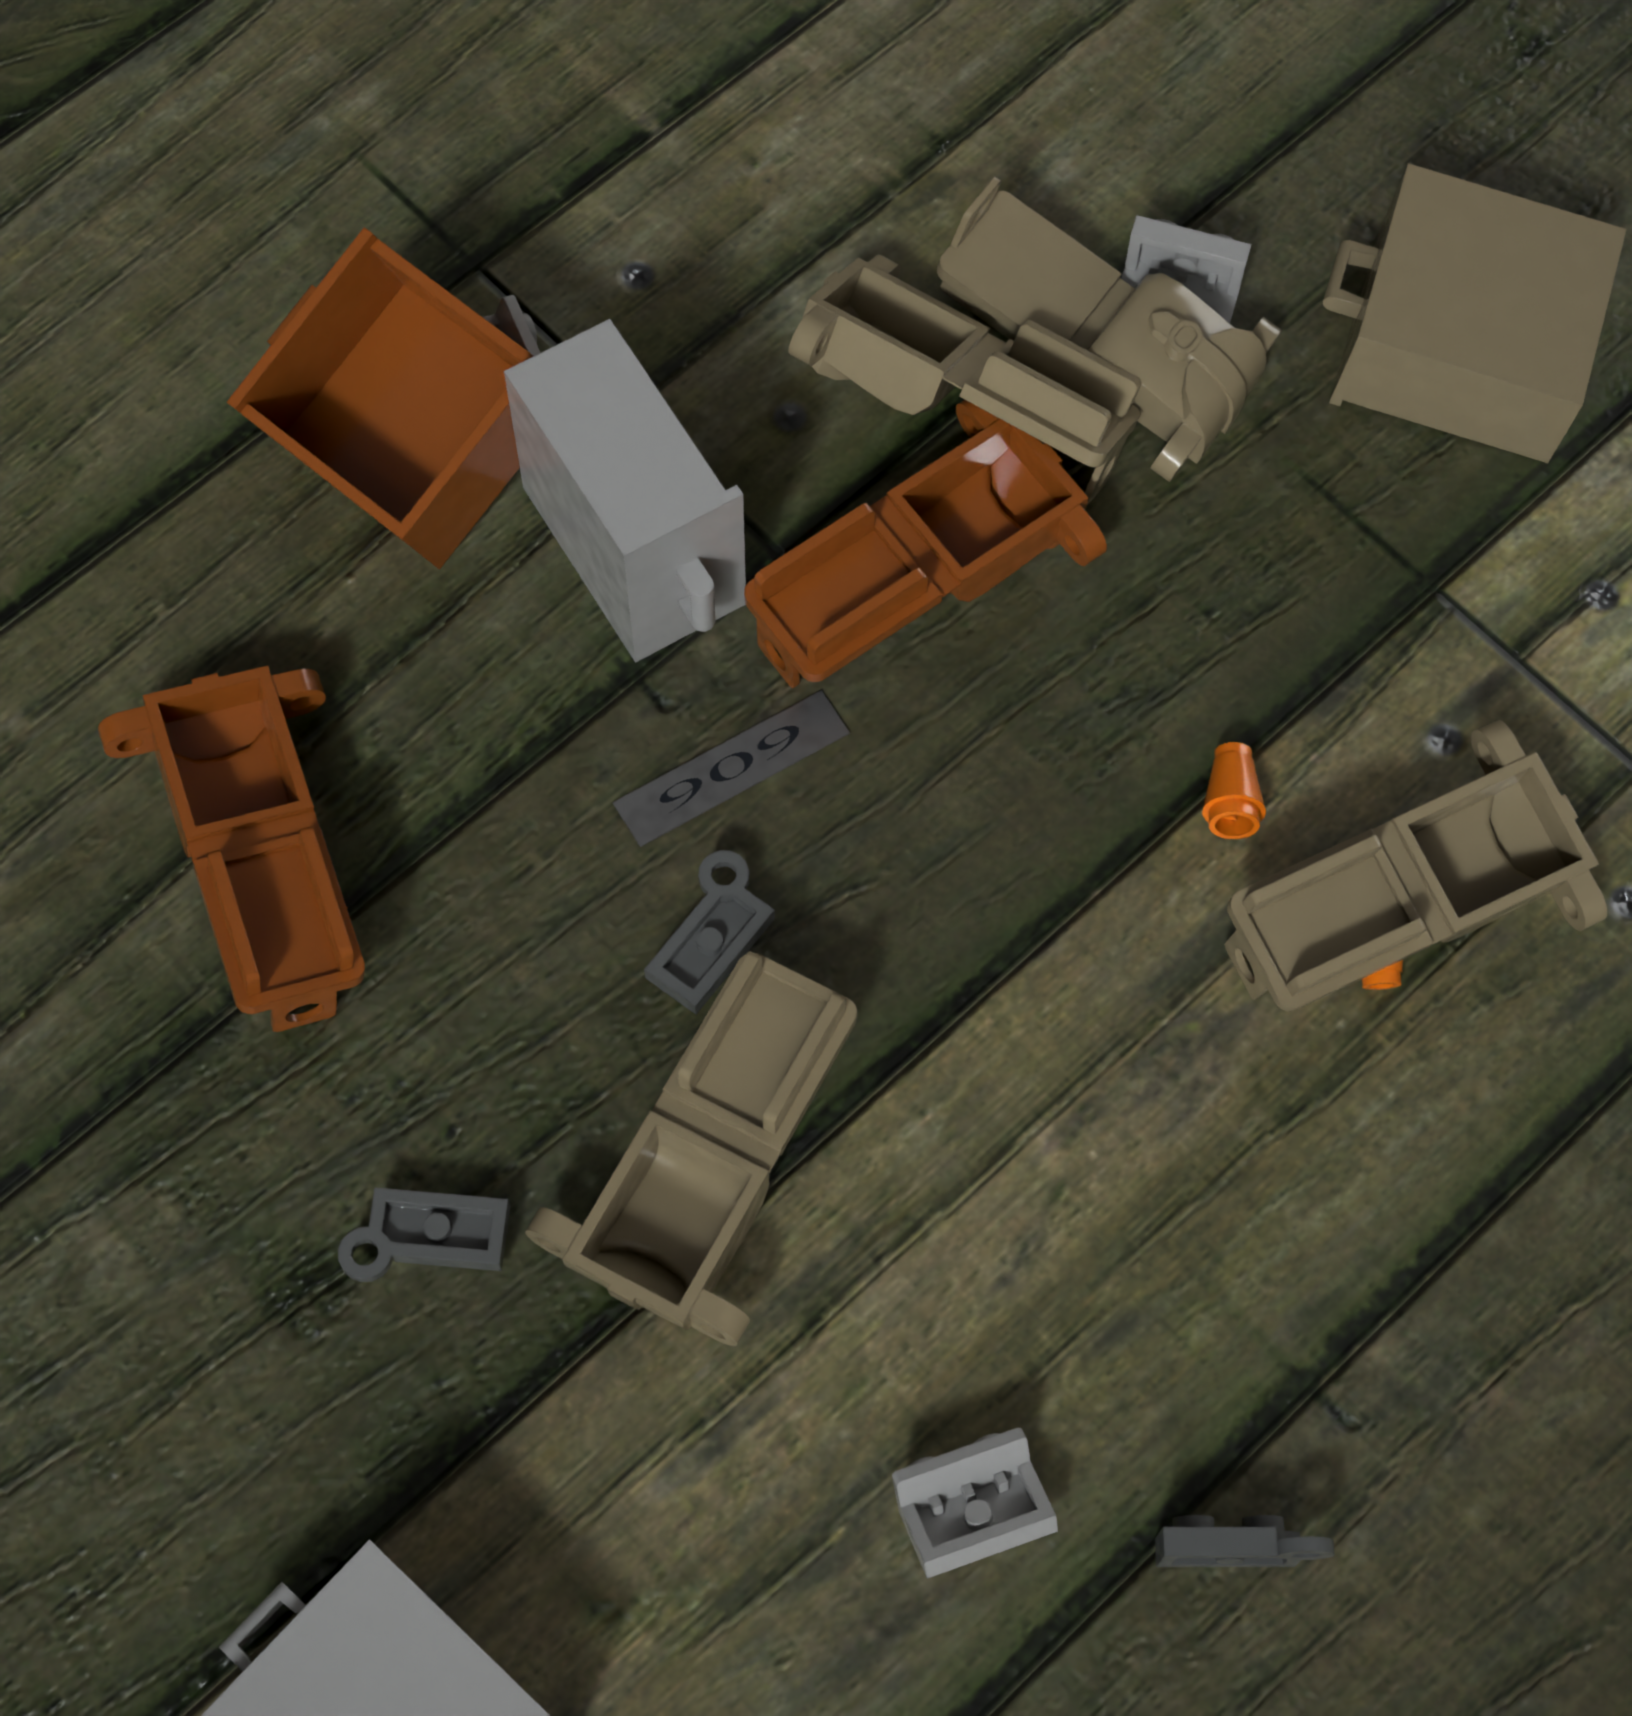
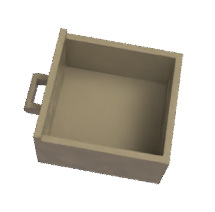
(1475, 312)

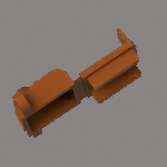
(935, 534)
(251, 834)

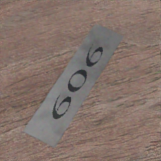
(730, 768)

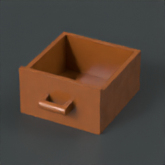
(391, 396)

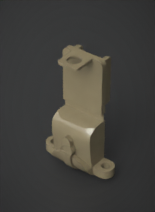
(918, 350)
(1190, 360)
(1417, 881)
(708, 1150)

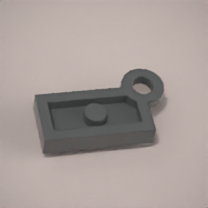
(712, 935)
(429, 1231)
(1258, 1543)

